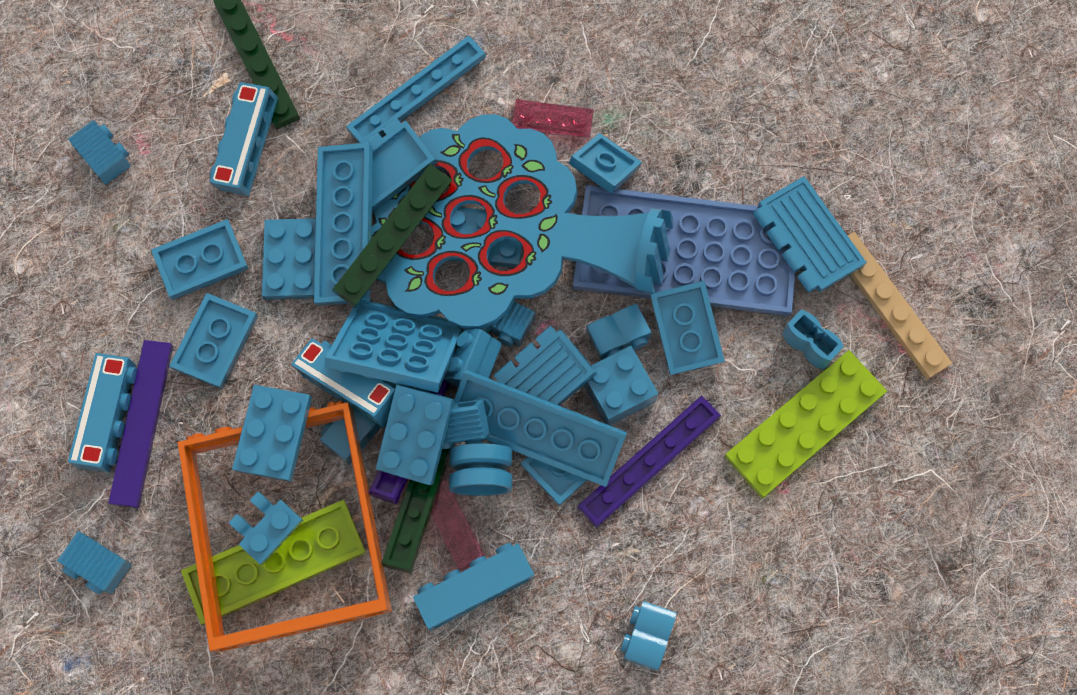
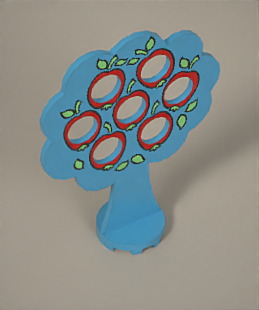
(618, 245)

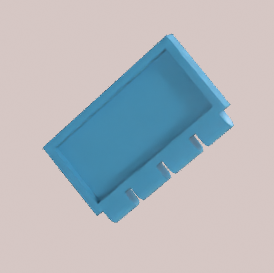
(396, 161)
(810, 234)
(549, 371)

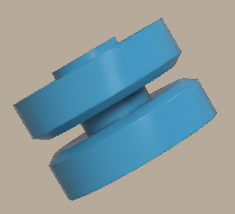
(480, 469)

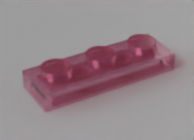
(553, 118)
(455, 528)

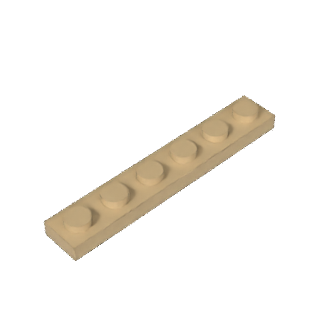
(898, 314)

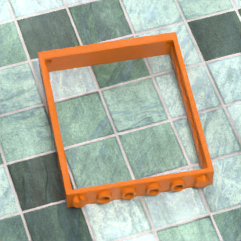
(208, 588)

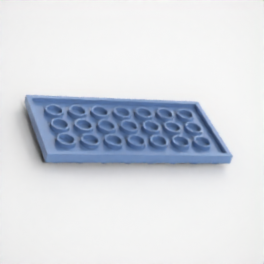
(707, 244)

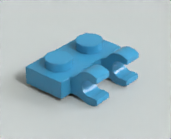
(270, 532)

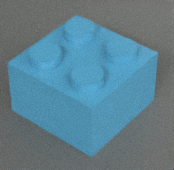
(620, 386)

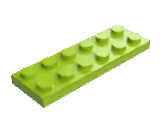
(805, 424)
(315, 546)

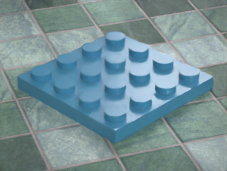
(394, 346)

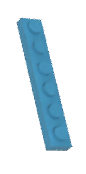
(418, 89)

